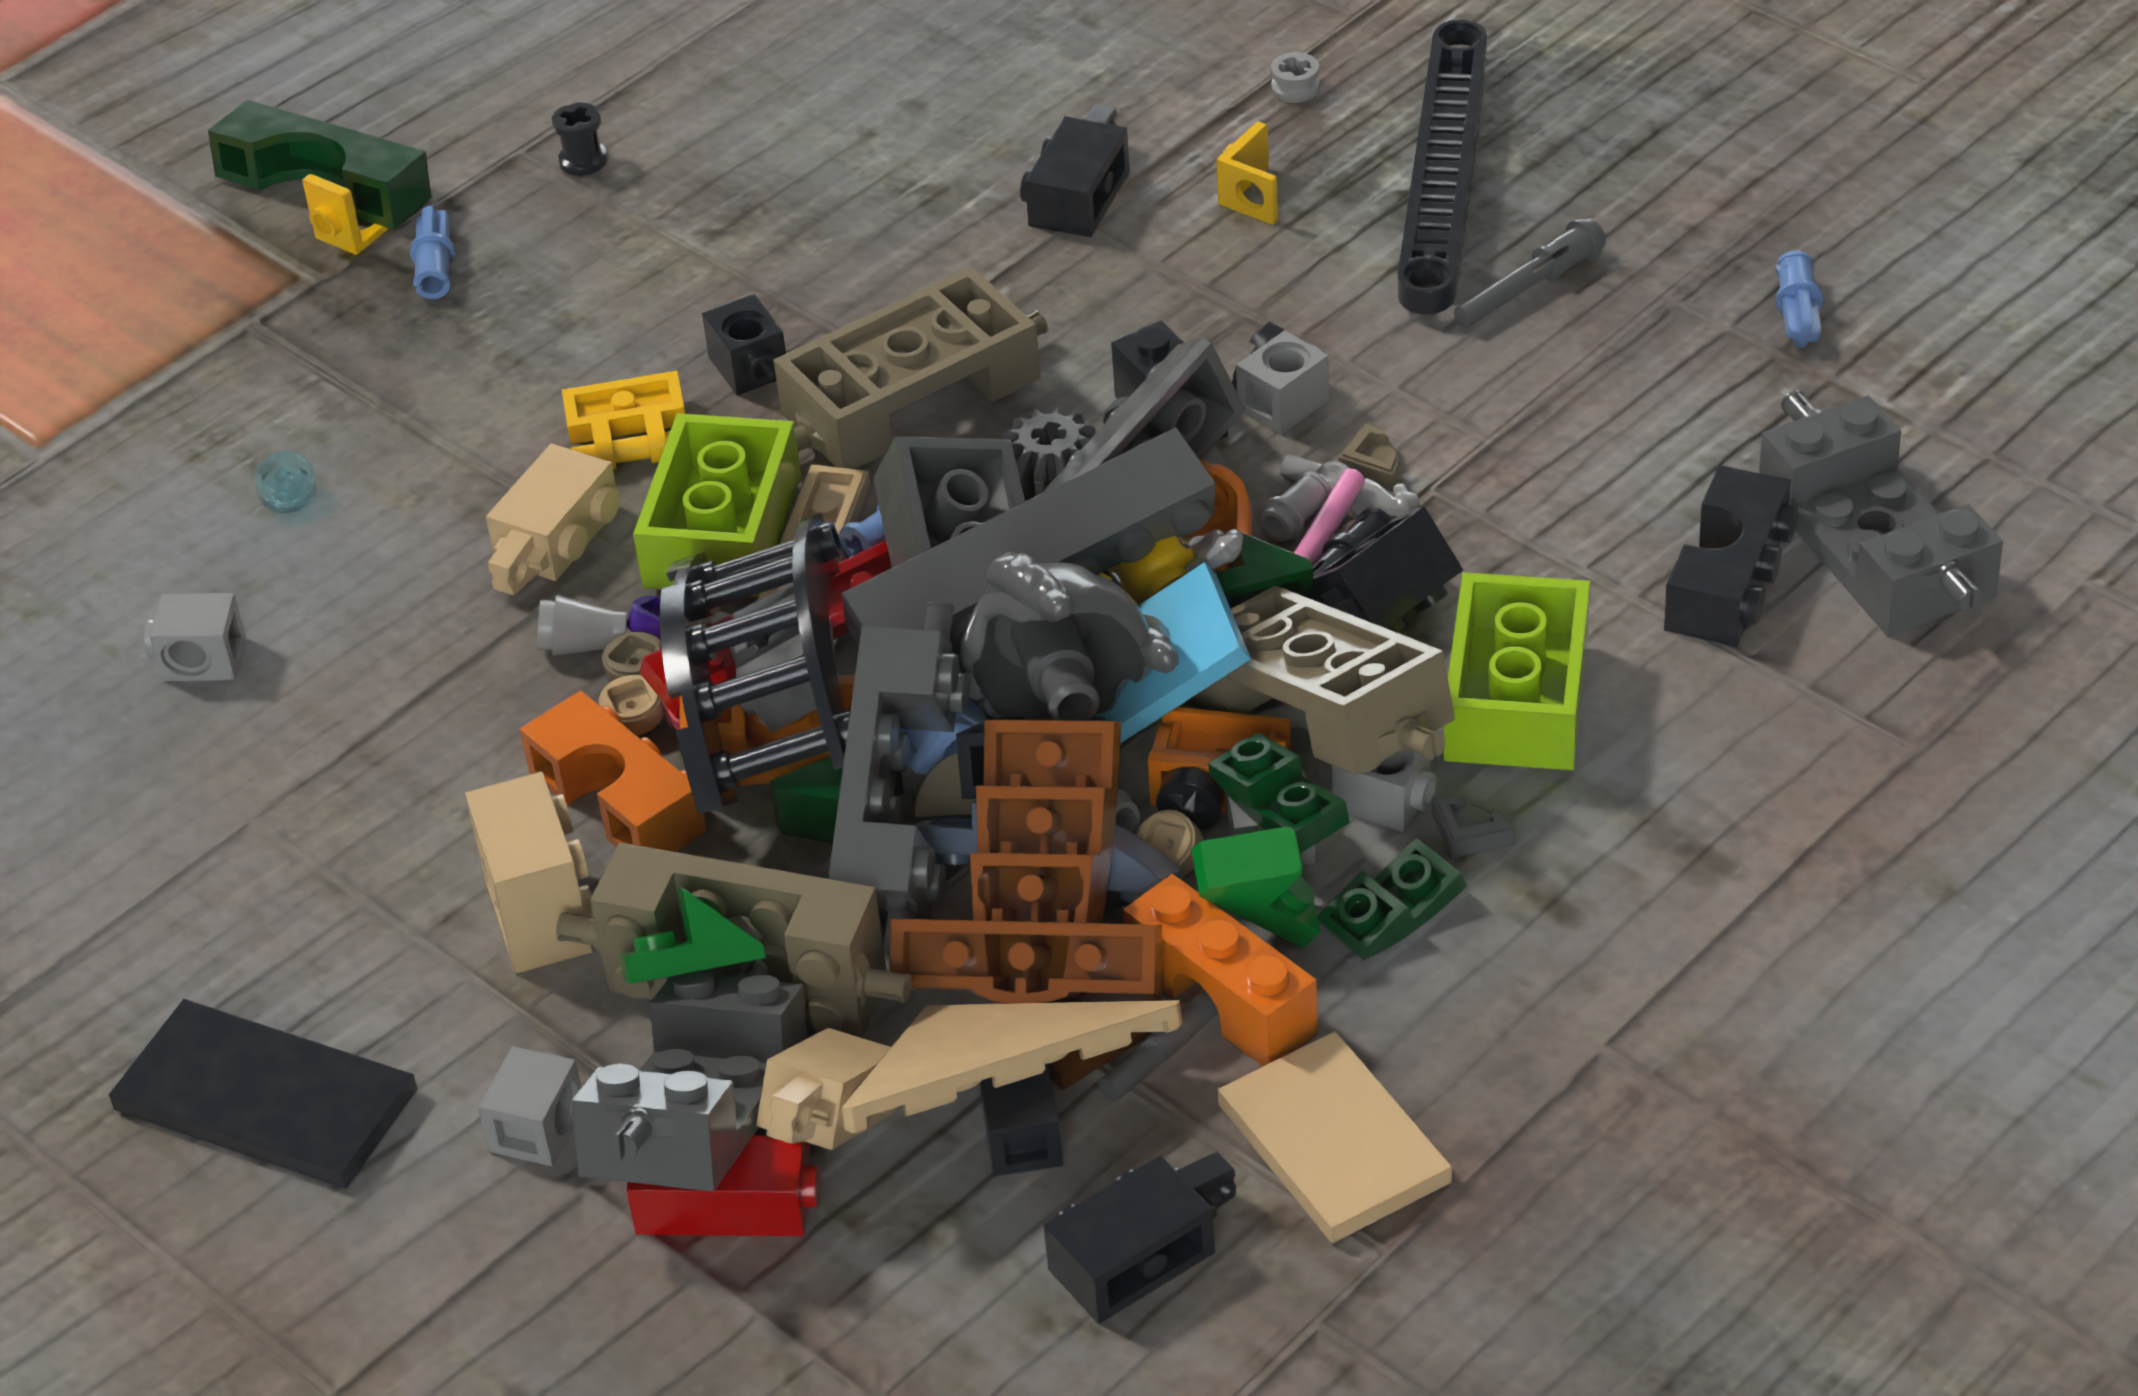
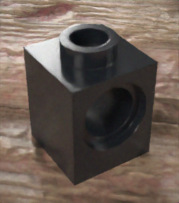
(743, 343)
(1022, 1124)

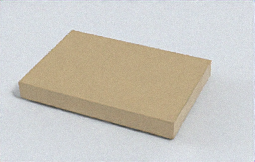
(1334, 1136)

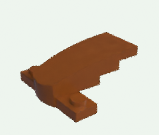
(1038, 878)

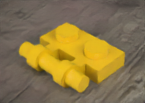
(624, 409)

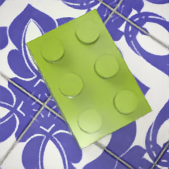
(717, 492)
(1517, 670)

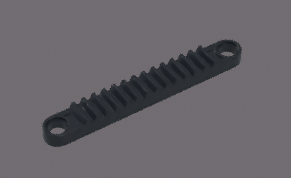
(1443, 167)

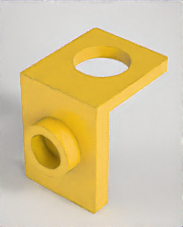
(1243, 165)
(335, 216)

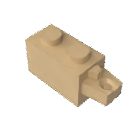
(549, 517)
(812, 1083)

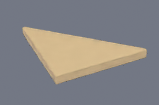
(963, 1044)

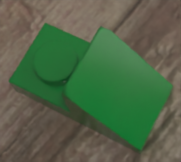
(1259, 881)
(709, 944)

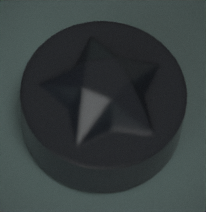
(1192, 794)

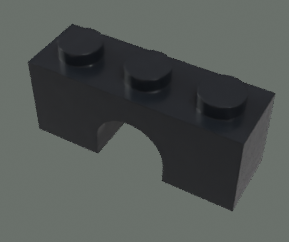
(1721, 581)

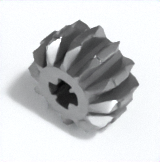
(1045, 446)

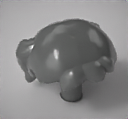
(1057, 641)

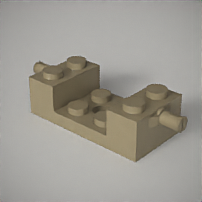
(854, 377)
(1356, 681)
(809, 926)

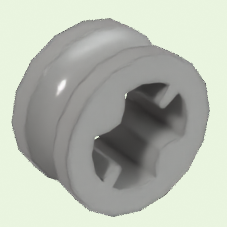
(1295, 77)

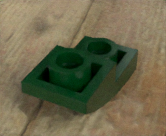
(1273, 791)
(1399, 900)

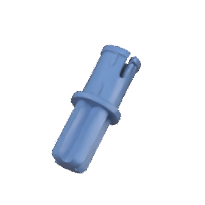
(432, 253)
(1799, 298)

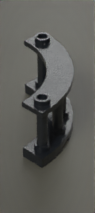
(691, 642)

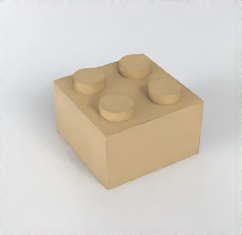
(530, 868)

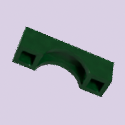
(271, 145)

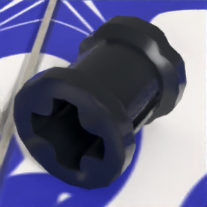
(579, 138)

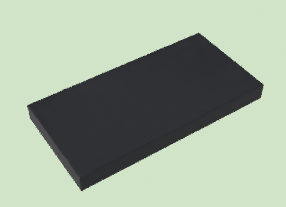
(264, 1093)

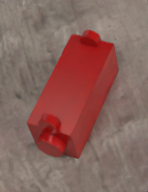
(759, 1196)

